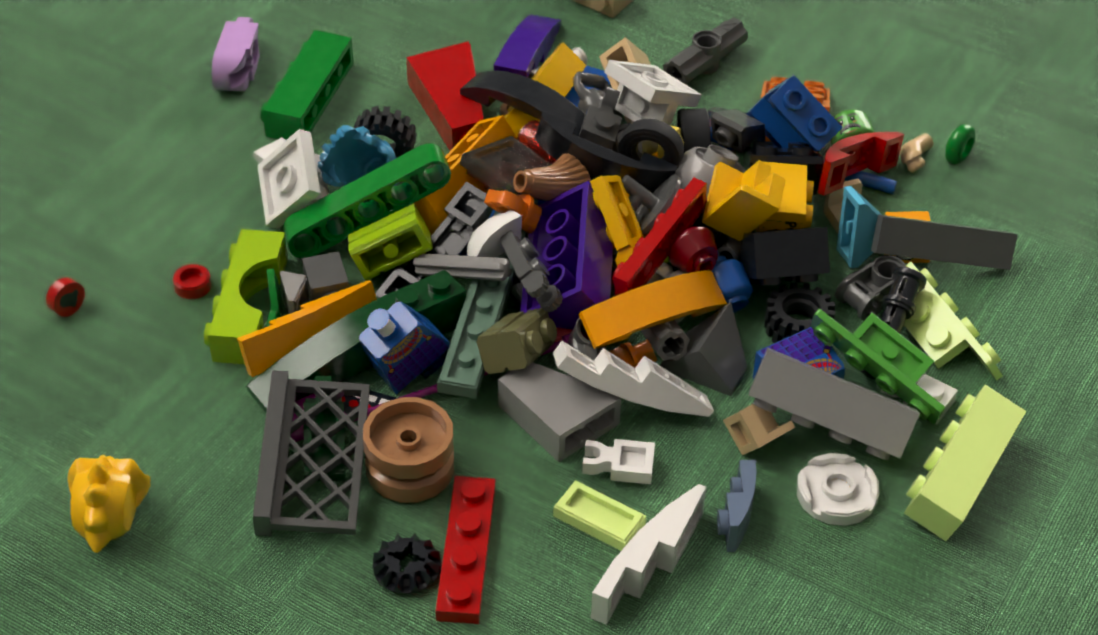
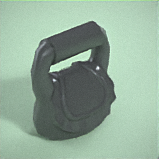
(590, 96)

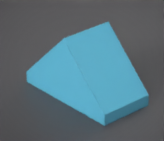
(856, 228)

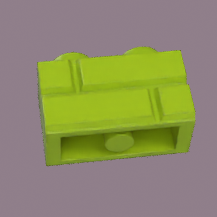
(389, 242)

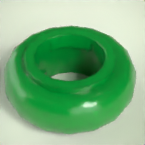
(960, 144)

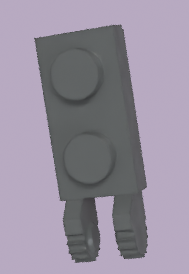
(531, 271)

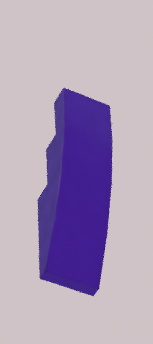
(528, 45)

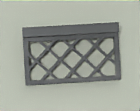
(276, 459)

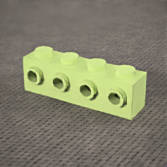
(964, 463)

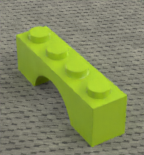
(245, 276)

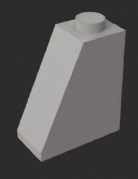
(557, 408)

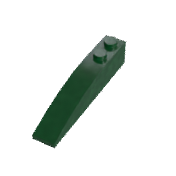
(337, 347)

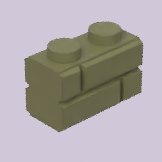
(516, 340)

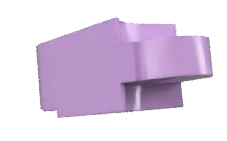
(236, 55)

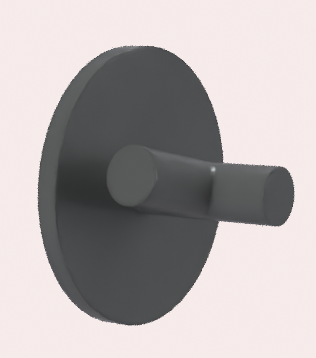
(653, 203)

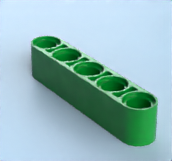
(376, 186)

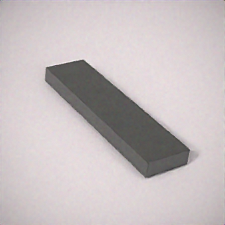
(944, 242)

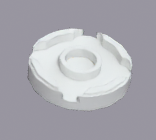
(837, 489)

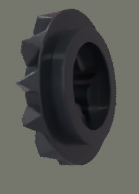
(416, 575)

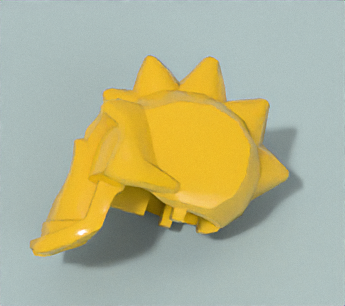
(105, 497)

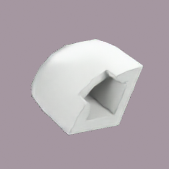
(486, 238)

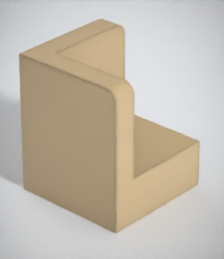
(754, 428)

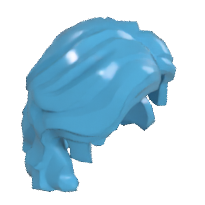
(352, 155)

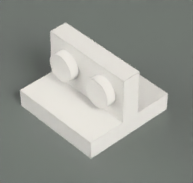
(649, 91)
(290, 179)

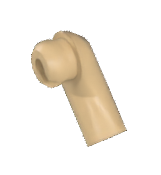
(912, 150)

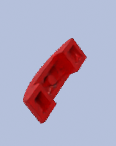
(856, 153)

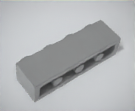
(833, 403)

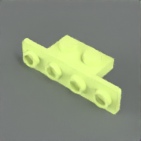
(942, 332)

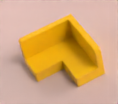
(742, 200)

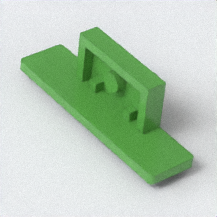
(885, 356)

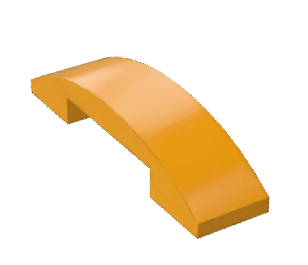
(650, 306)

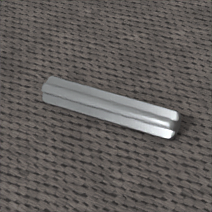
(463, 266)

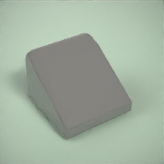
(294, 290)

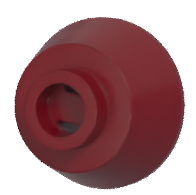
(694, 250)

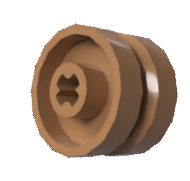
(408, 449)

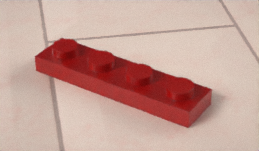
(654, 248)
(466, 550)

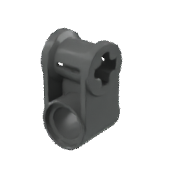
(869, 285)

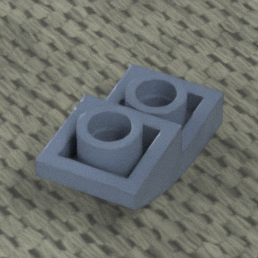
(738, 505)

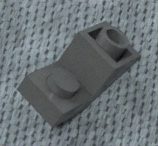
(736, 129)

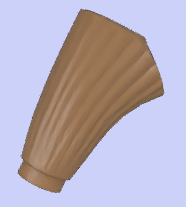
(553, 180)

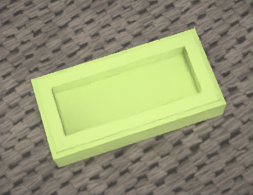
(599, 515)

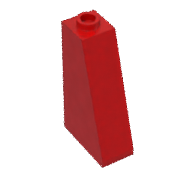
(437, 82)

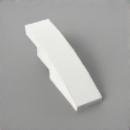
(644, 384)
(653, 546)

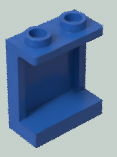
(794, 116)

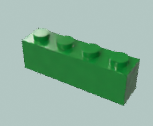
(307, 85)

